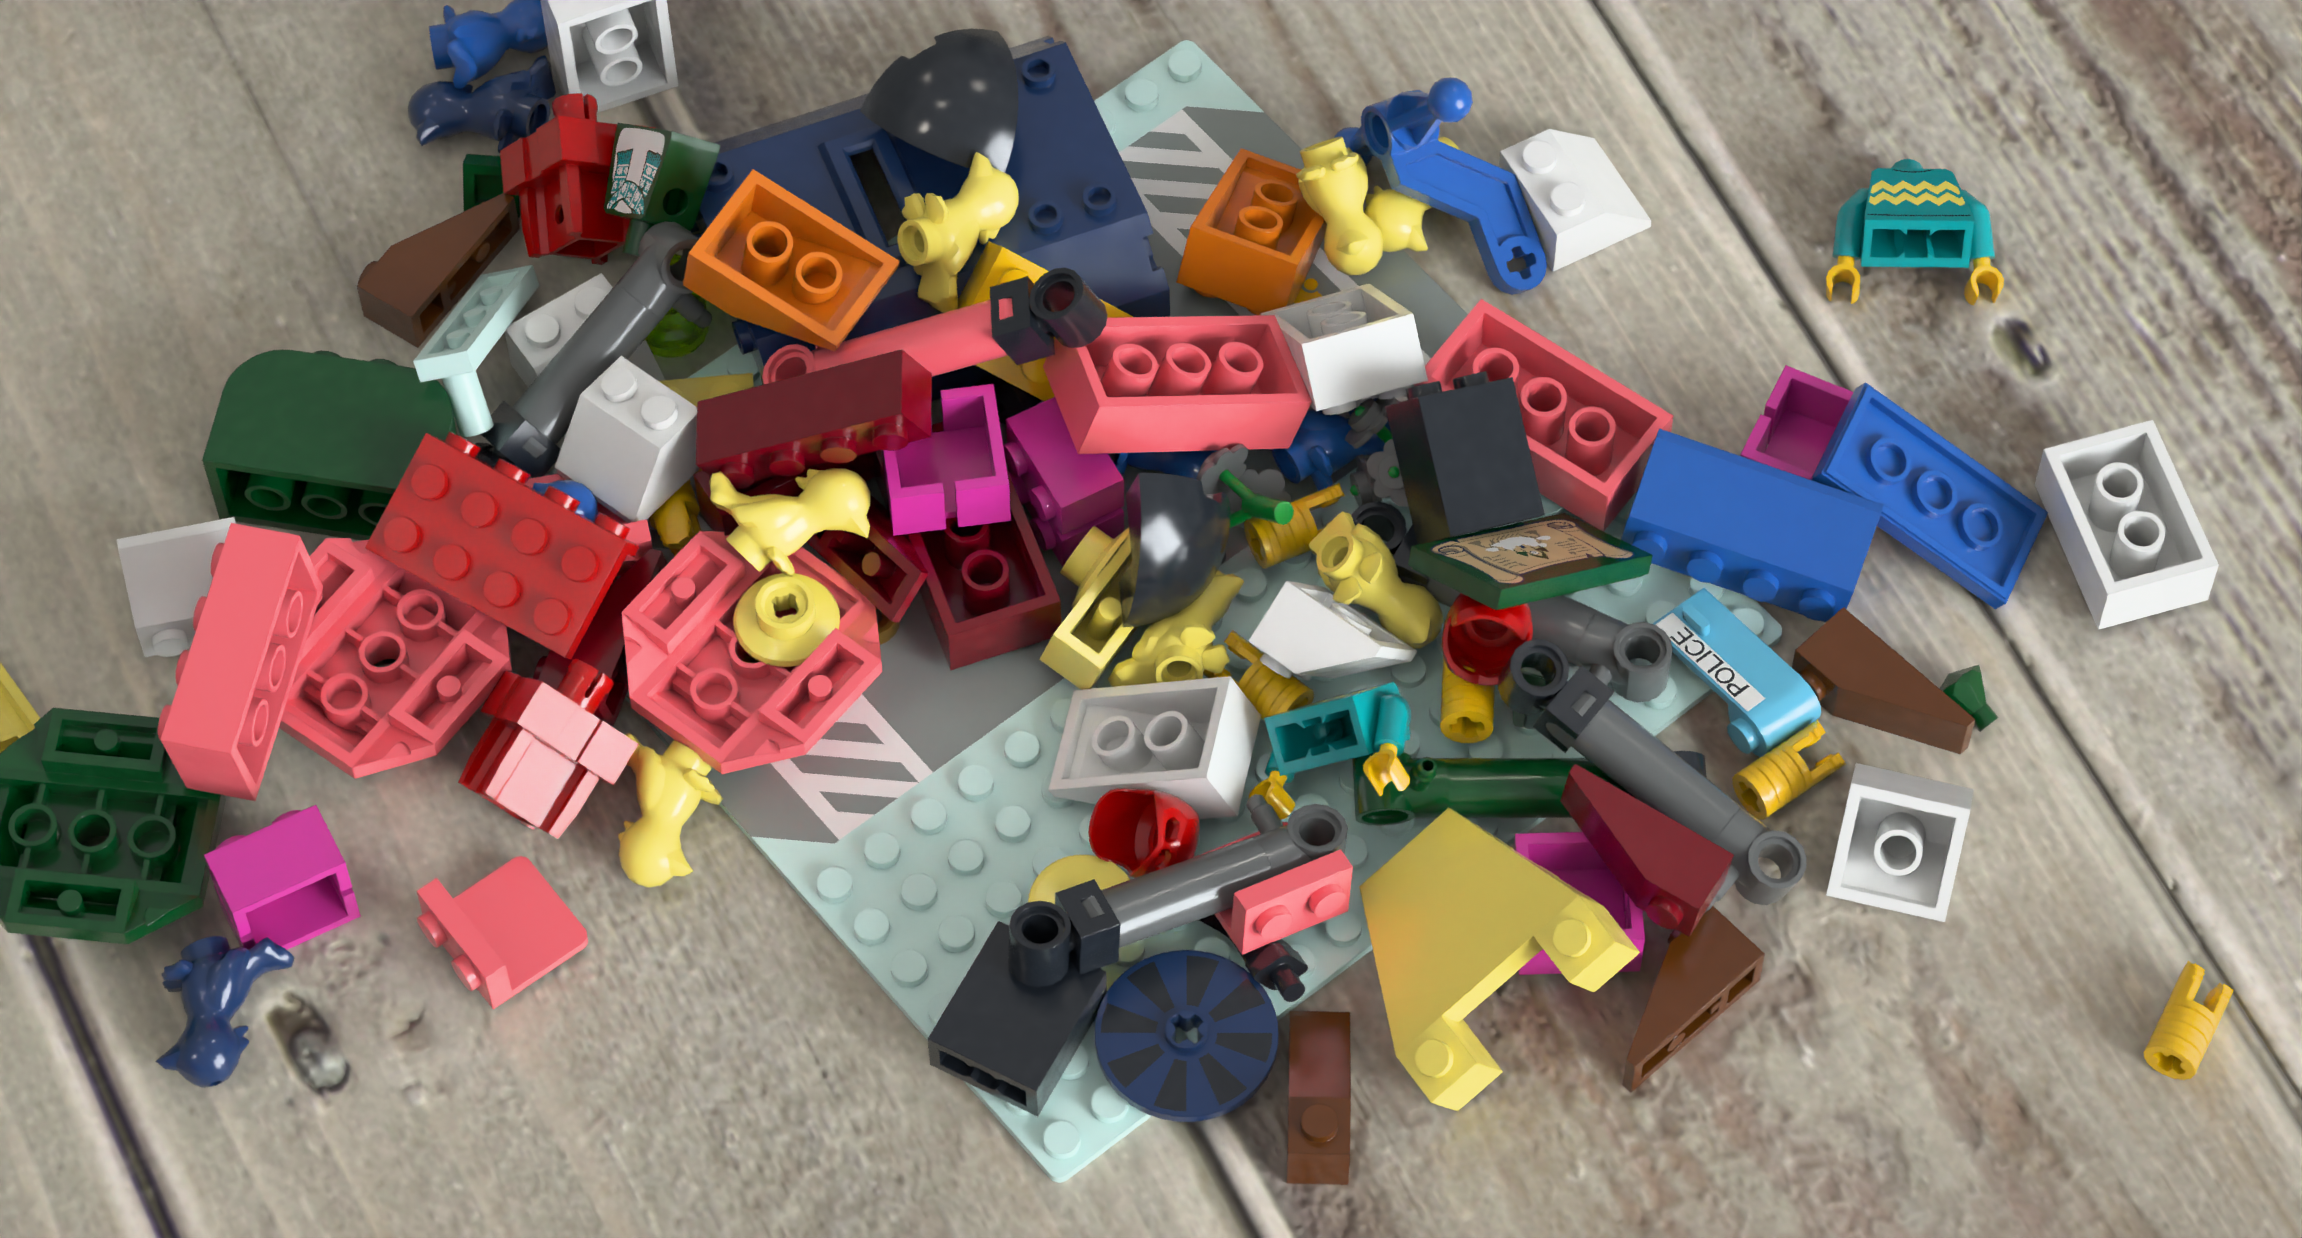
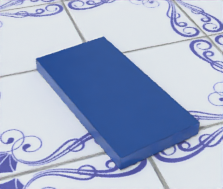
(1932, 495)

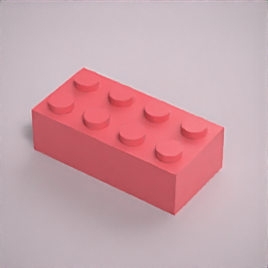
(1180, 385)
(1580, 424)
(240, 661)

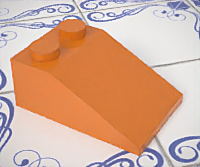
(1253, 237)
(786, 265)

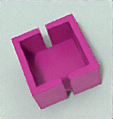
(1797, 423)
(953, 470)
(1057, 485)
(1579, 865)
(283, 881)

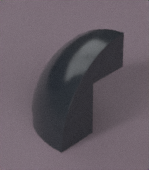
(952, 98)
(1174, 544)

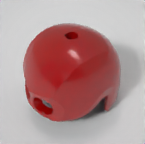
(1483, 638)
(1143, 830)

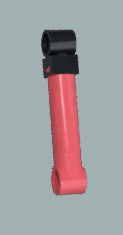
(1014, 323)

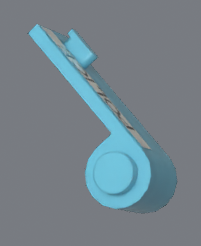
(1762, 691)

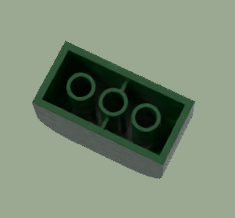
(318, 440)

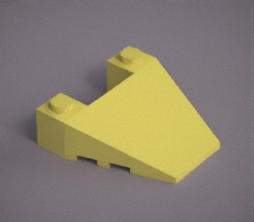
(1453, 926)

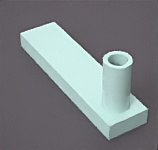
(468, 338)

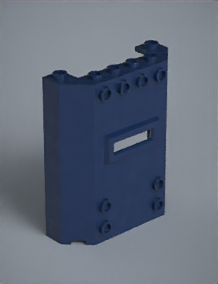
(1070, 181)

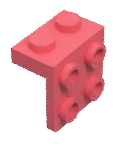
(1288, 901)
(501, 929)

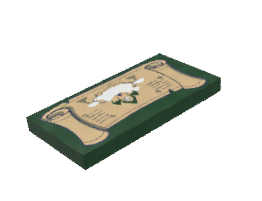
(1529, 561)

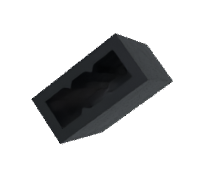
(1464, 457)
(1013, 1034)

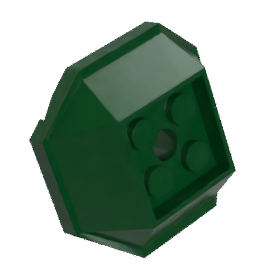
(87, 780)

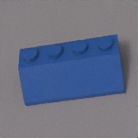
(1750, 527)

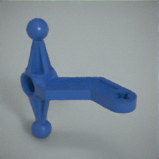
(1405, 139)

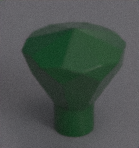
(1968, 692)

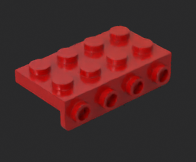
(501, 542)

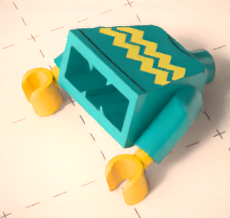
(1914, 221)
(1334, 732)

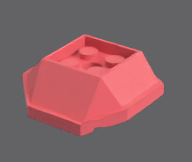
(691, 671)
(396, 713)

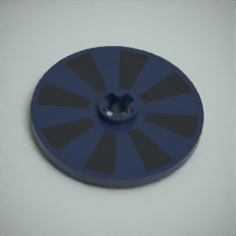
(1186, 1079)

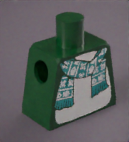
(657, 179)

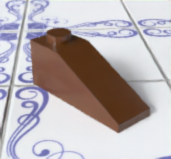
(433, 269)
(1876, 687)
(1693, 988)
(1319, 1098)

